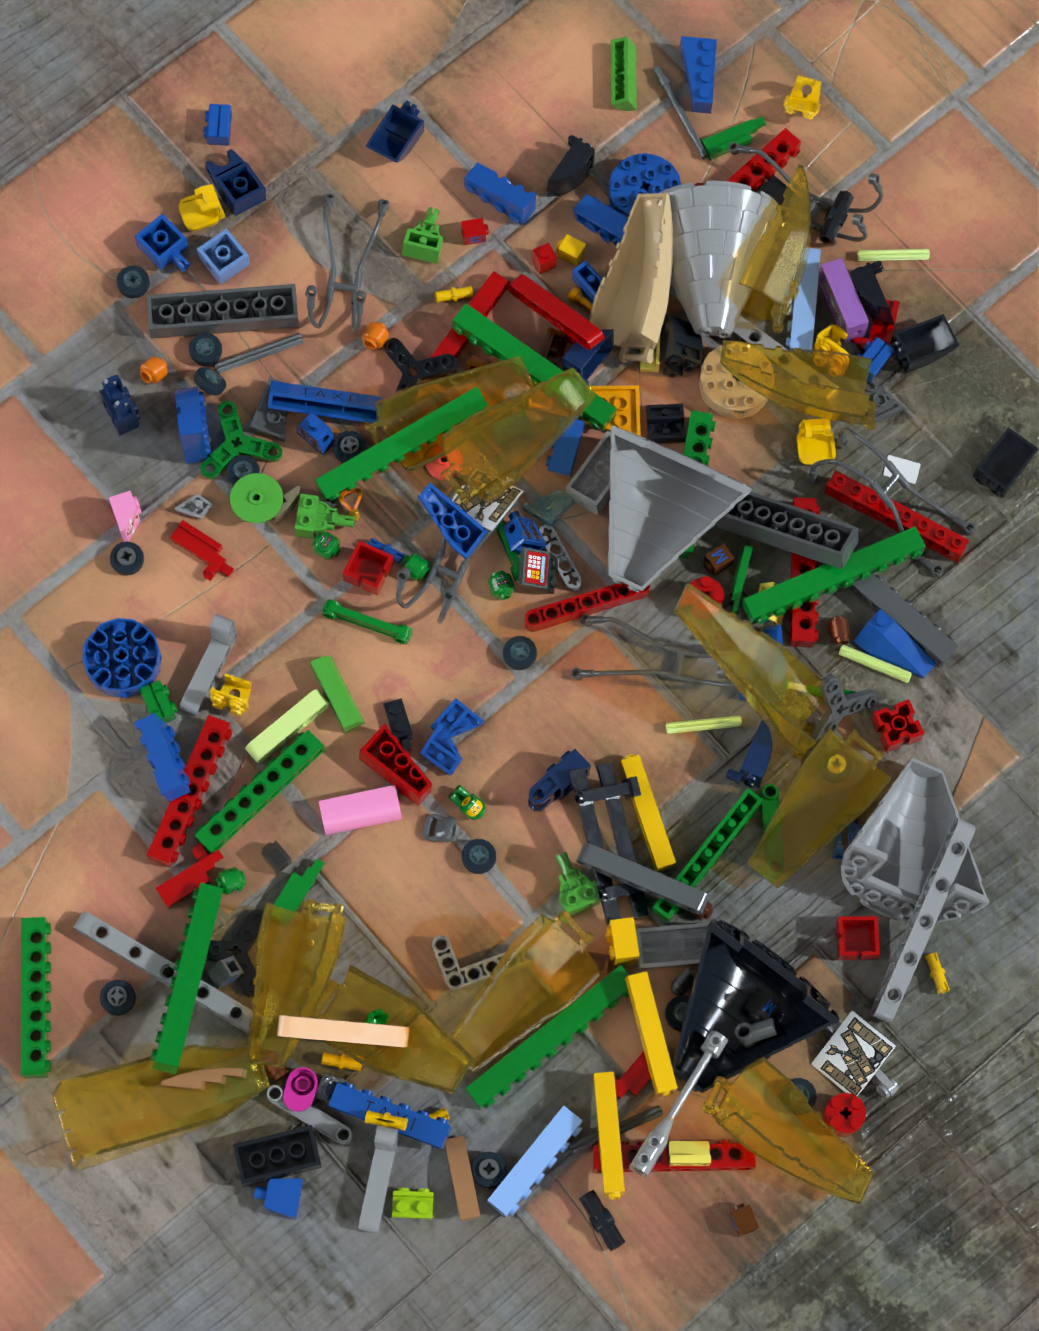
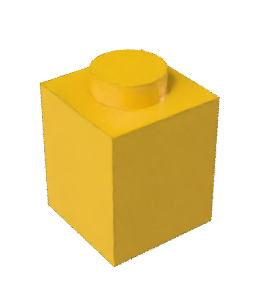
(571, 249)

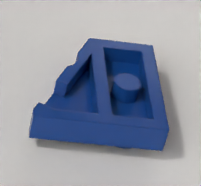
(458, 719)
(442, 750)

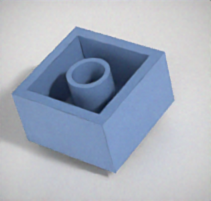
(223, 256)

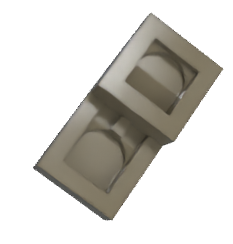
(290, 500)

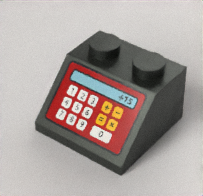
(537, 571)

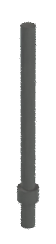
(665, 84)

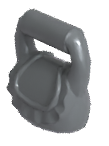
(444, 829)
(682, 982)
(327, 1086)

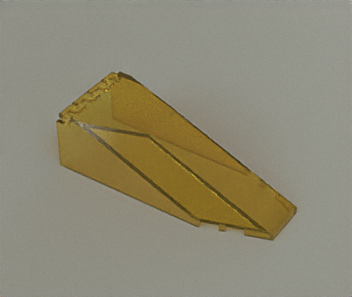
(130, 1110)

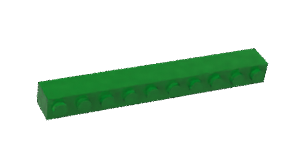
(503, 346)
(400, 443)
(828, 579)
(187, 979)
(548, 1039)

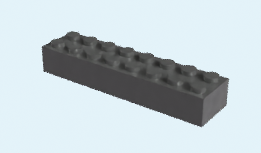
(222, 311)
(792, 529)

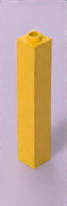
(649, 815)
(651, 1034)
(609, 1135)

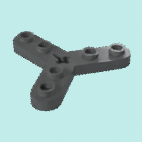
(839, 705)

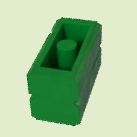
(157, 702)

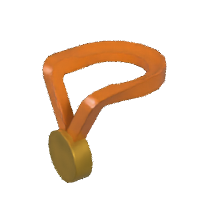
(352, 511)

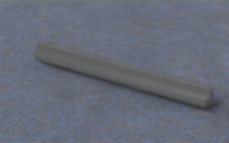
(258, 353)
(624, 1126)

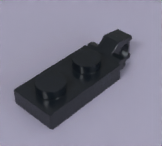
(399, 722)

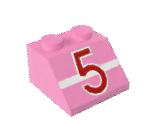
(126, 512)

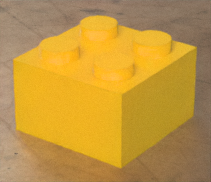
(623, 941)

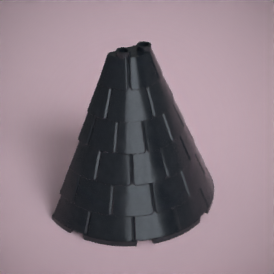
(723, 985)

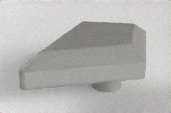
(195, 507)

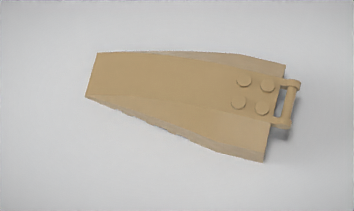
(639, 279)

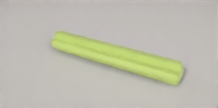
(893, 254)
(875, 663)
(703, 724)

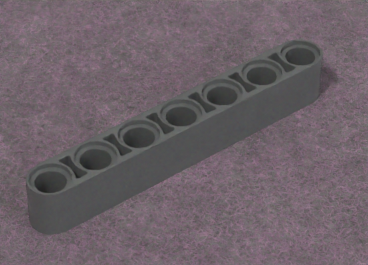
(642, 878)

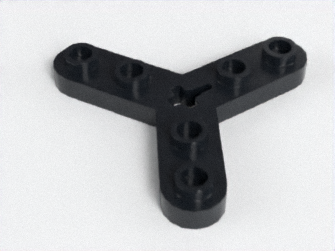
(425, 368)
(243, 940)

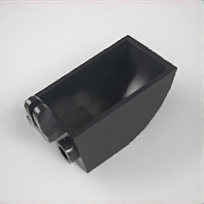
(572, 168)
(870, 291)
(923, 343)
(679, 346)
(1005, 463)

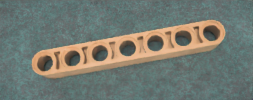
(343, 1031)

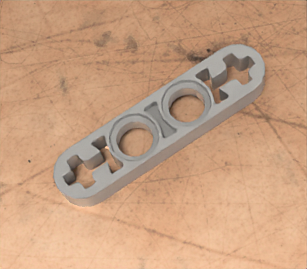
(563, 556)

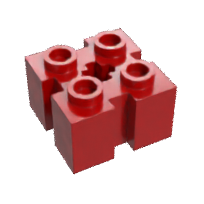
(902, 716)

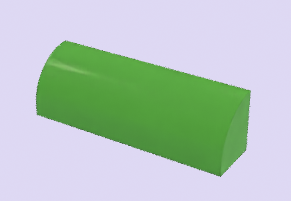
(623, 74)
(337, 693)

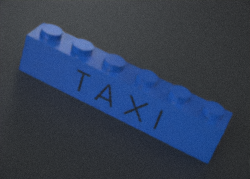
(323, 402)
(419, 1124)

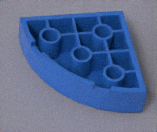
(192, 424)

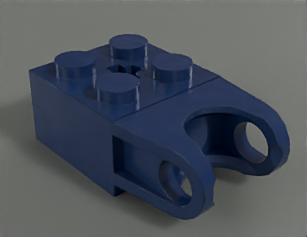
(236, 183)
(119, 405)
(557, 780)

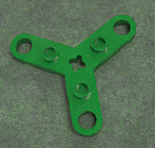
(249, 446)

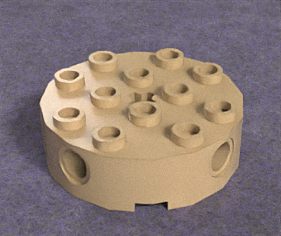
(724, 393)

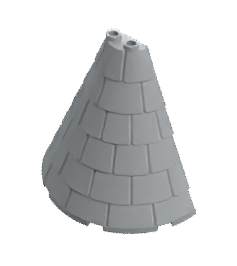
(712, 244)
(659, 506)
(900, 844)

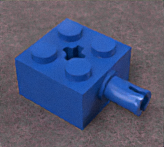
(163, 243)

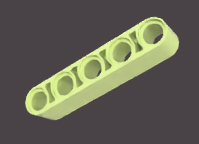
(287, 726)

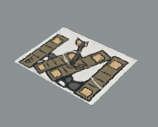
(489, 513)
(853, 1054)

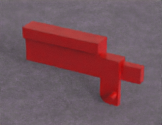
(880, 329)
(203, 548)
(185, 882)
(634, 1078)

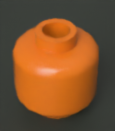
(375, 335)
(153, 370)

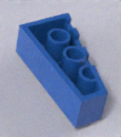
(699, 66)
(501, 193)
(601, 219)
(164, 756)

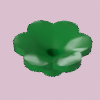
(377, 1017)

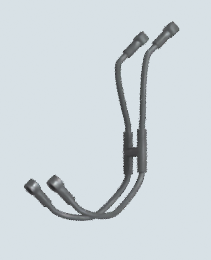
(857, 218)
(357, 303)
(882, 492)
(436, 567)
(679, 651)

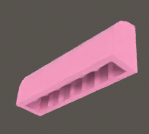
(360, 810)

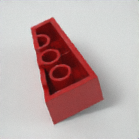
(395, 765)

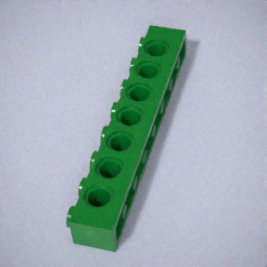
(698, 422)
(212, 842)
(712, 849)
(30, 928)

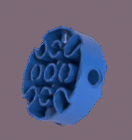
(639, 175)
(104, 652)

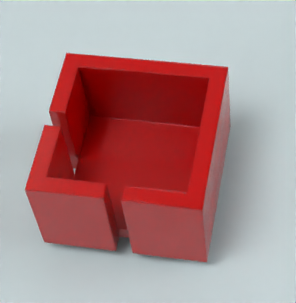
(368, 567)
(857, 938)

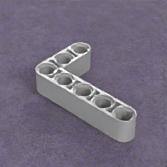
(223, 638)
(456, 972)
(379, 1178)

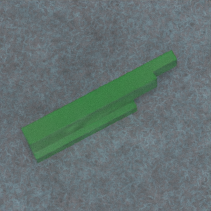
(718, 144)
(739, 576)
(298, 887)

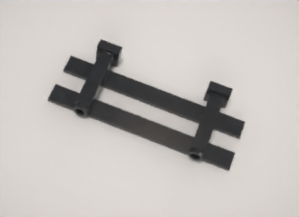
(611, 793)

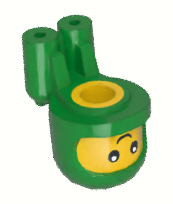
(469, 803)

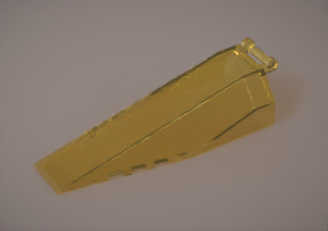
(761, 668)

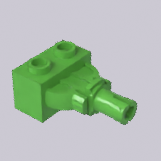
(424, 242)
(317, 517)
(576, 892)

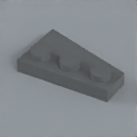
(885, 404)
(268, 420)

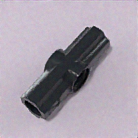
(835, 217)
(602, 1220)

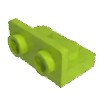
(412, 1204)

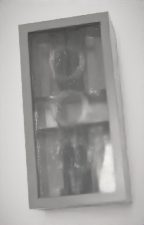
(592, 481)
(670, 945)

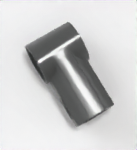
(756, 1032)

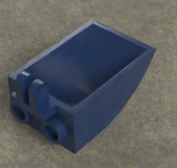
(397, 132)
(587, 361)
(756, 759)

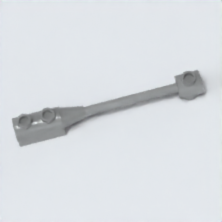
(657, 1138)

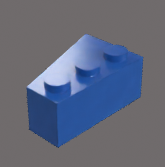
(565, 450)

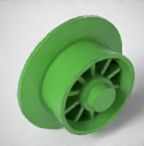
(256, 498)

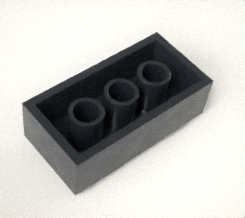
(277, 1156)

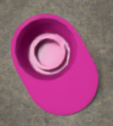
(300, 1089)

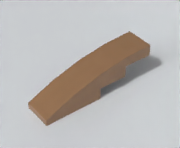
(197, 1079)
(462, 1178)

